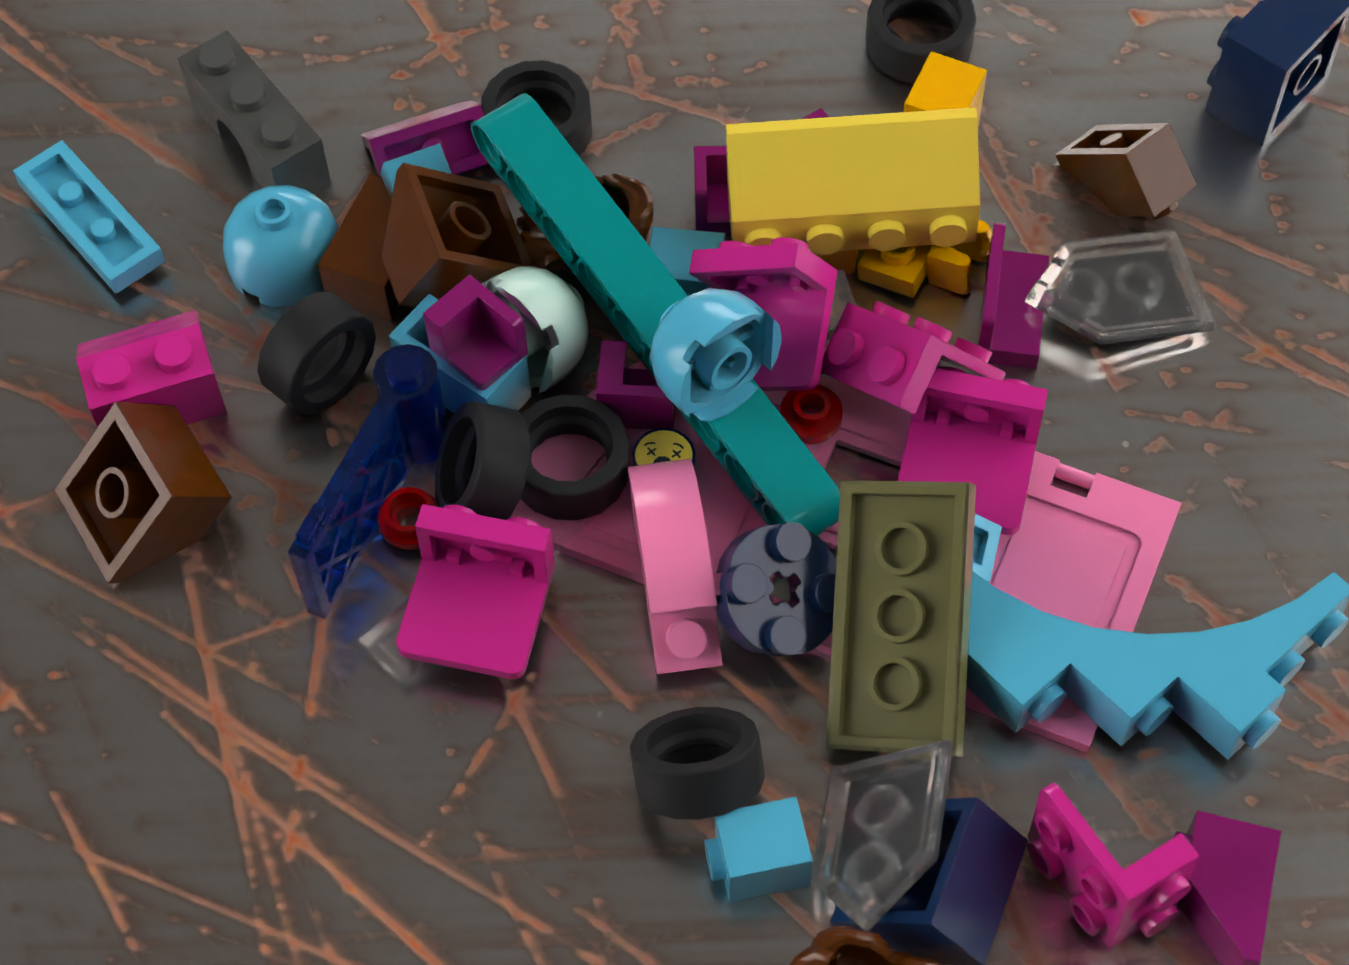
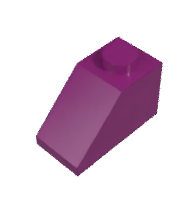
(1231, 885)

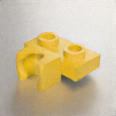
(906, 267)

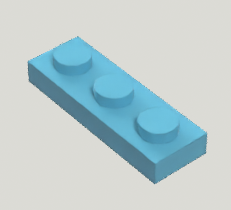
(89, 216)

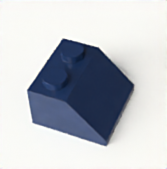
(1274, 63)
(962, 897)

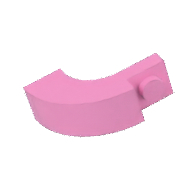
(675, 565)

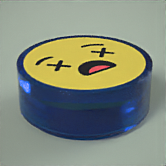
(663, 446)

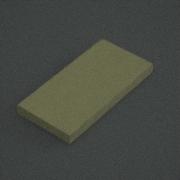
(901, 615)

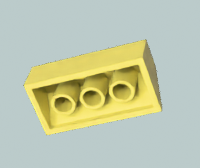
(856, 180)

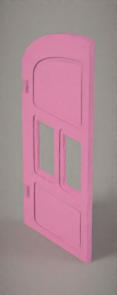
(1068, 558)

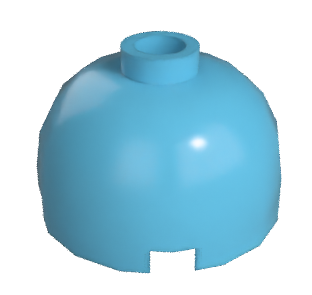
(277, 243)
(712, 350)

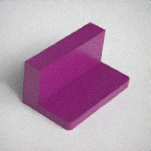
(445, 126)
(1007, 322)

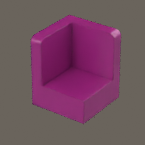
(711, 189)
(476, 333)
(631, 392)

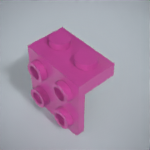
(788, 286)
(894, 360)
(979, 435)
(476, 591)
(1102, 894)

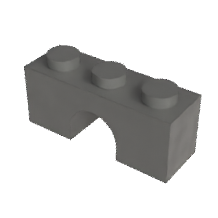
(244, 101)

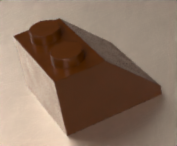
(446, 230)
(141, 489)

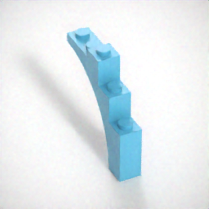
(1214, 679)

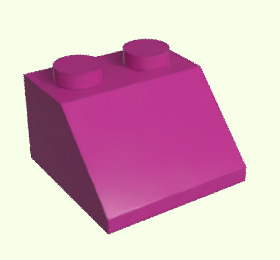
(152, 365)

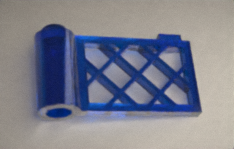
(397, 434)

